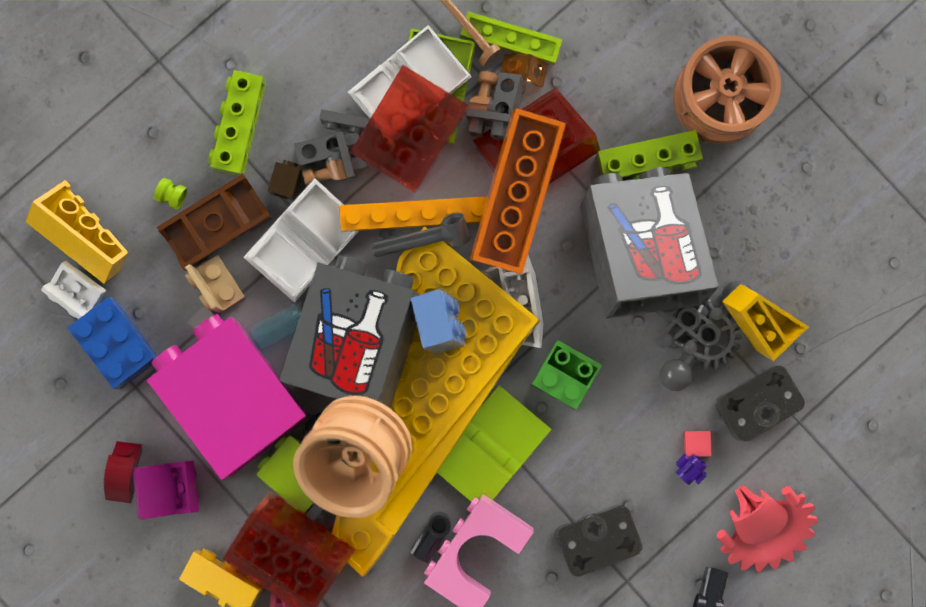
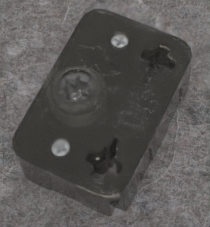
(754, 395)
(599, 548)

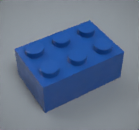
(113, 343)

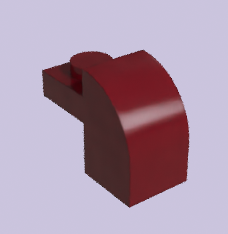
(119, 472)

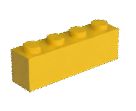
(76, 232)

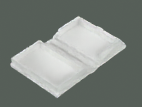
(422, 54)
(299, 240)

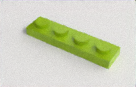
(514, 38)

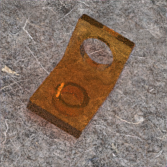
(524, 65)

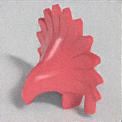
(767, 529)

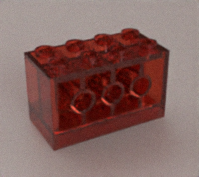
(288, 553)

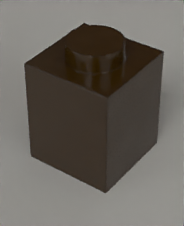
(285, 180)

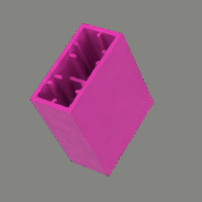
(226, 395)

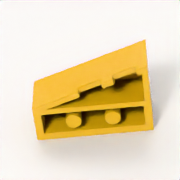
(763, 322)
(220, 580)

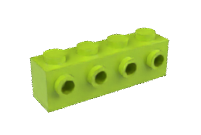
(237, 123)
(636, 158)

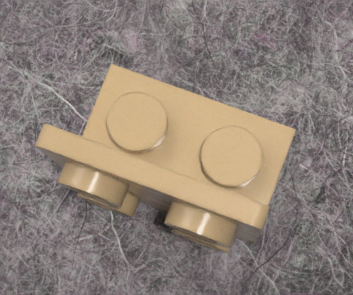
(216, 285)

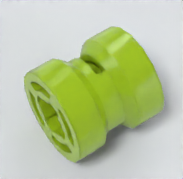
(170, 194)

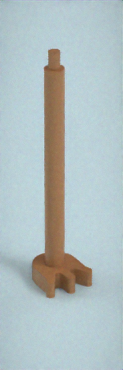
(489, 51)

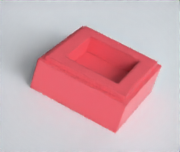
(698, 443)

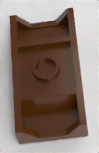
(214, 222)

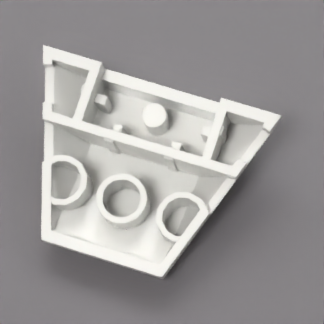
(525, 291)

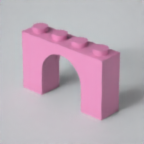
(486, 519)

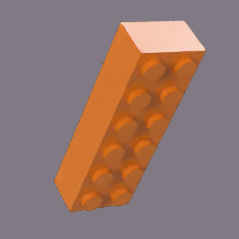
(517, 191)

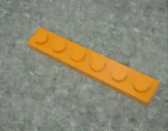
(408, 213)

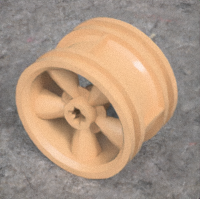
(366, 434)

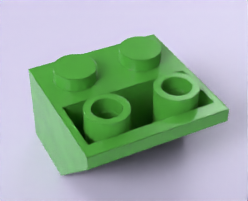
(566, 375)

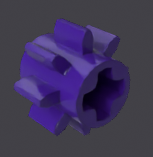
(691, 469)

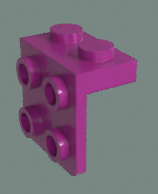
(166, 489)

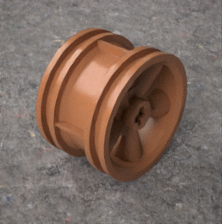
(745, 56)

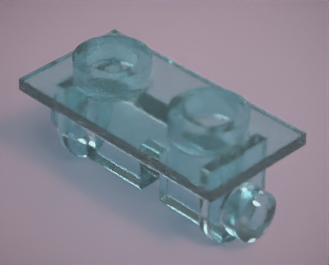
(276, 326)

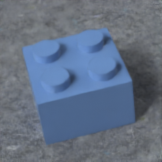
(438, 321)

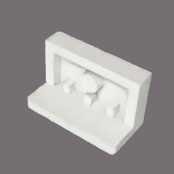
(73, 290)

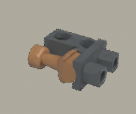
(494, 111)
(335, 152)

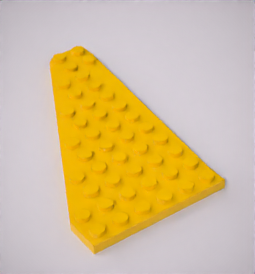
(440, 390)

